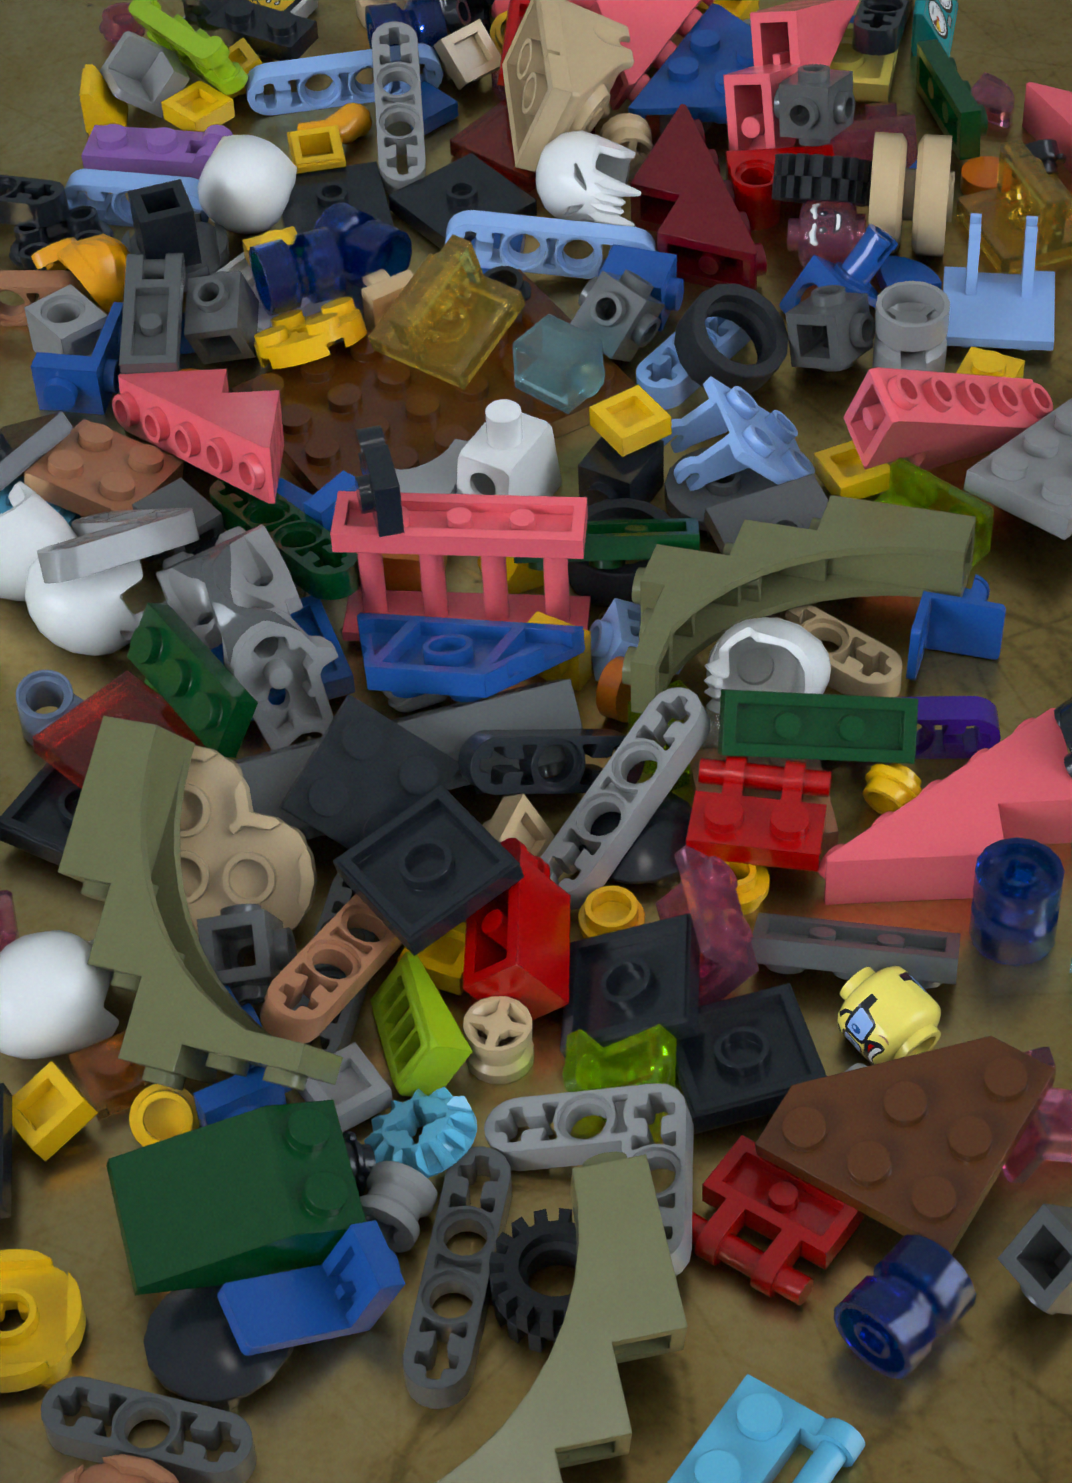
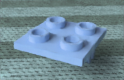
(1000, 307)
(754, 439)

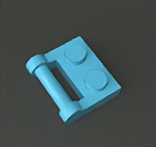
(759, 1434)

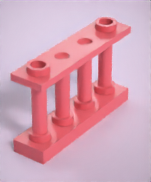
(466, 527)

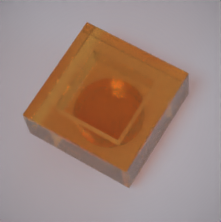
(106, 1080)

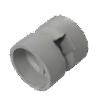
(911, 327)

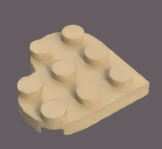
(238, 853)

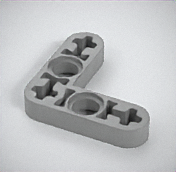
(115, 540)
(626, 1131)

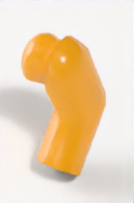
(352, 121)

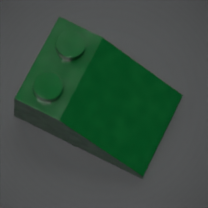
(235, 1198)

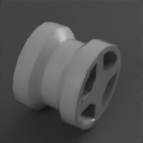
(397, 1201)

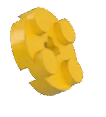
(303, 339)
(53, 1325)

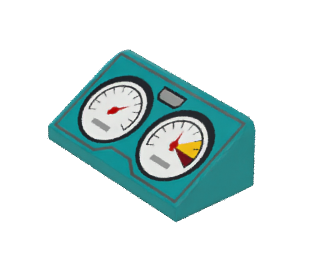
(934, 21)

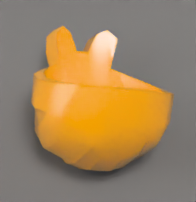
(94, 261)

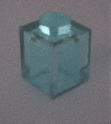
(558, 363)

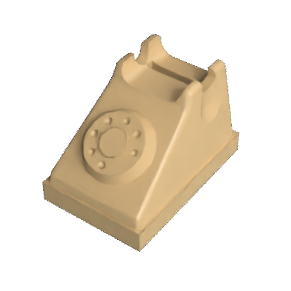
(560, 74)

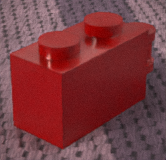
(521, 940)

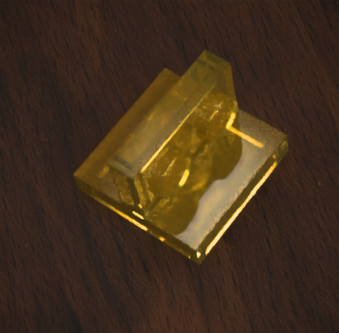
(1021, 192)
(448, 316)

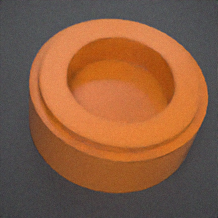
(979, 174)
(611, 693)

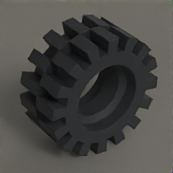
(821, 178)
(512, 1265)

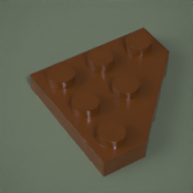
(912, 1134)

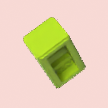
(441, 1040)

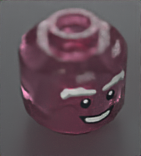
(825, 230)

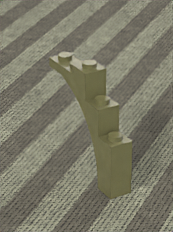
(848, 553)
(129, 857)

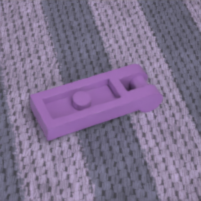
(151, 150)

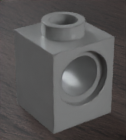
(65, 323)

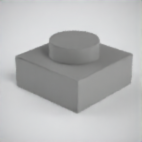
(357, 1092)

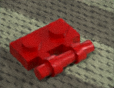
(758, 828)
(778, 1206)

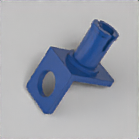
(852, 274)
(957, 625)

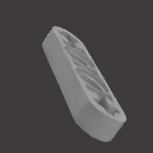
(398, 108)
(633, 801)

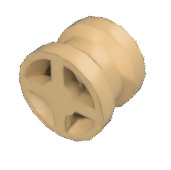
(635, 131)
(495, 1021)

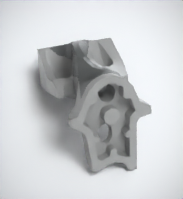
(245, 600)

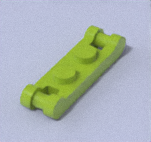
(196, 50)

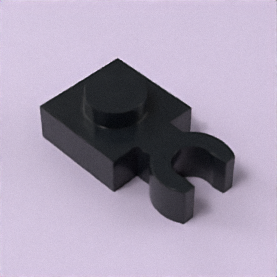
(378, 486)

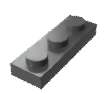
(802, 943)

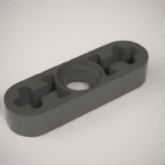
(125, 1408)

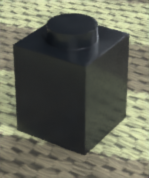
(164, 222)
(608, 475)

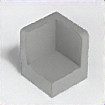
(143, 73)

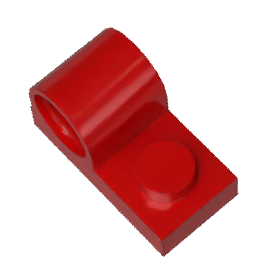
(752, 181)

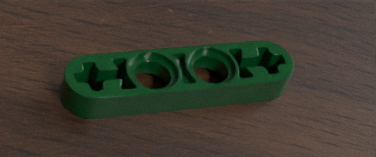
(298, 537)

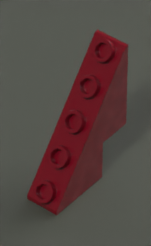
(695, 209)

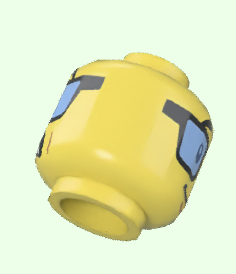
(888, 1015)

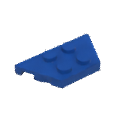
(696, 69)
(459, 655)

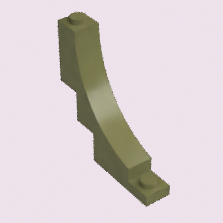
(618, 1312)

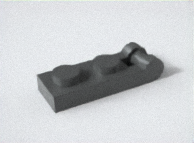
(152, 314)

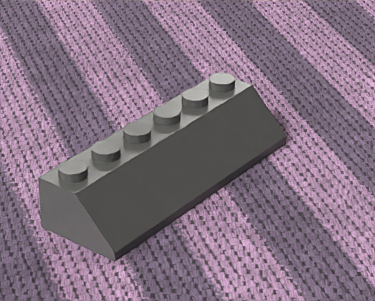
(528, 707)

